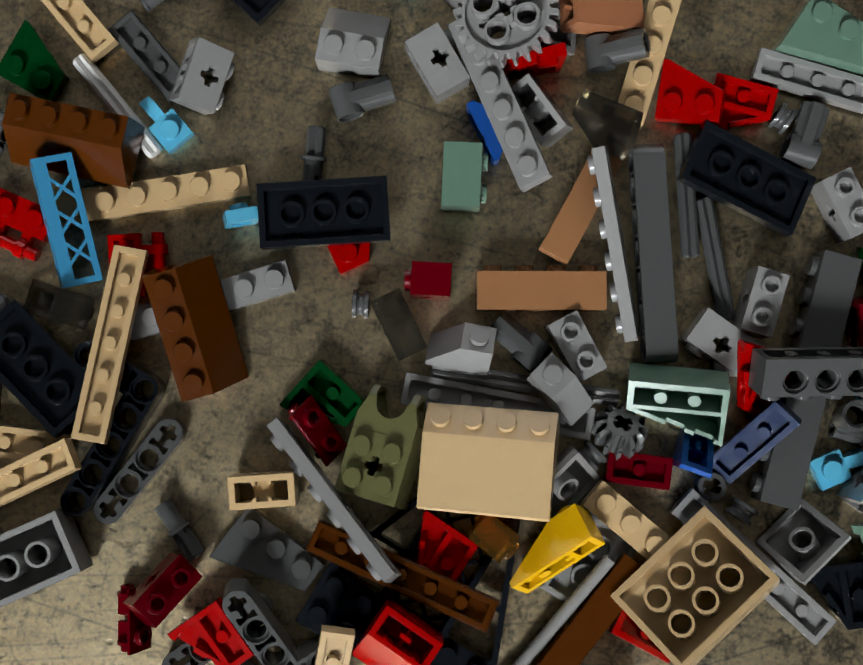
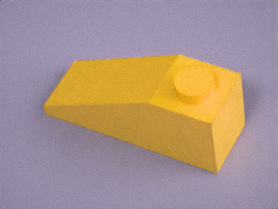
(559, 545)

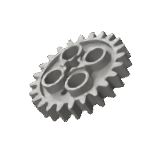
(518, 37)

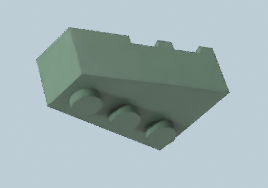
(825, 36)
(681, 397)

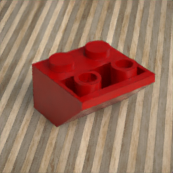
(398, 638)

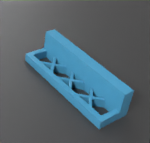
(53, 224)

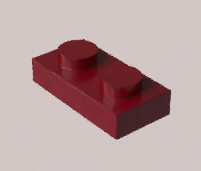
(639, 470)

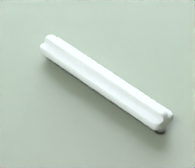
(113, 100)

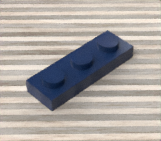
(754, 440)

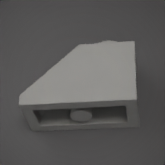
(462, 348)
(560, 389)

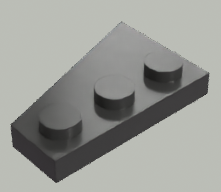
(267, 550)

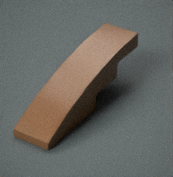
(574, 215)

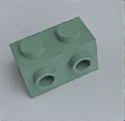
(462, 176)

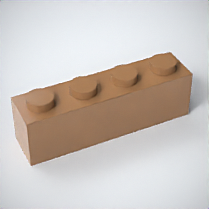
(541, 290)

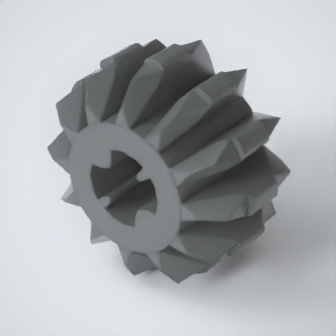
(619, 431)

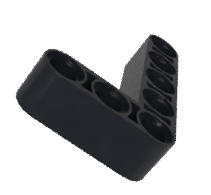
(126, 434)

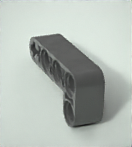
(269, 634)

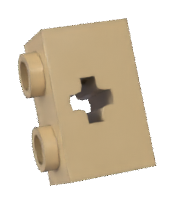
(263, 490)

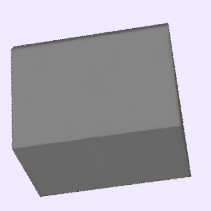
(572, 479)
(803, 542)

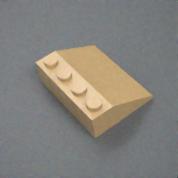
(488, 461)
(695, 589)

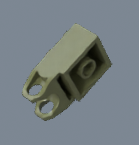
(387, 442)

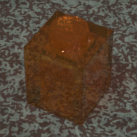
(494, 537)

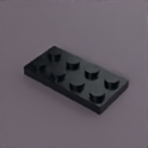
(746, 178)
(323, 212)
(38, 370)

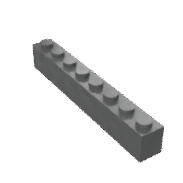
(819, 323)

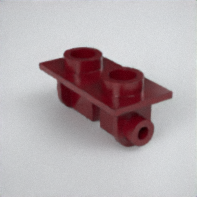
(317, 430)
(132, 633)

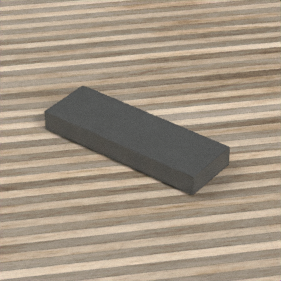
(146, 52)

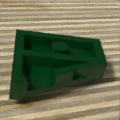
(32, 65)
(330, 391)

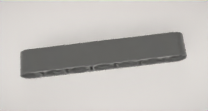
(653, 254)

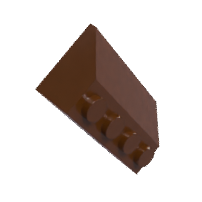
(101, 142)
(196, 327)

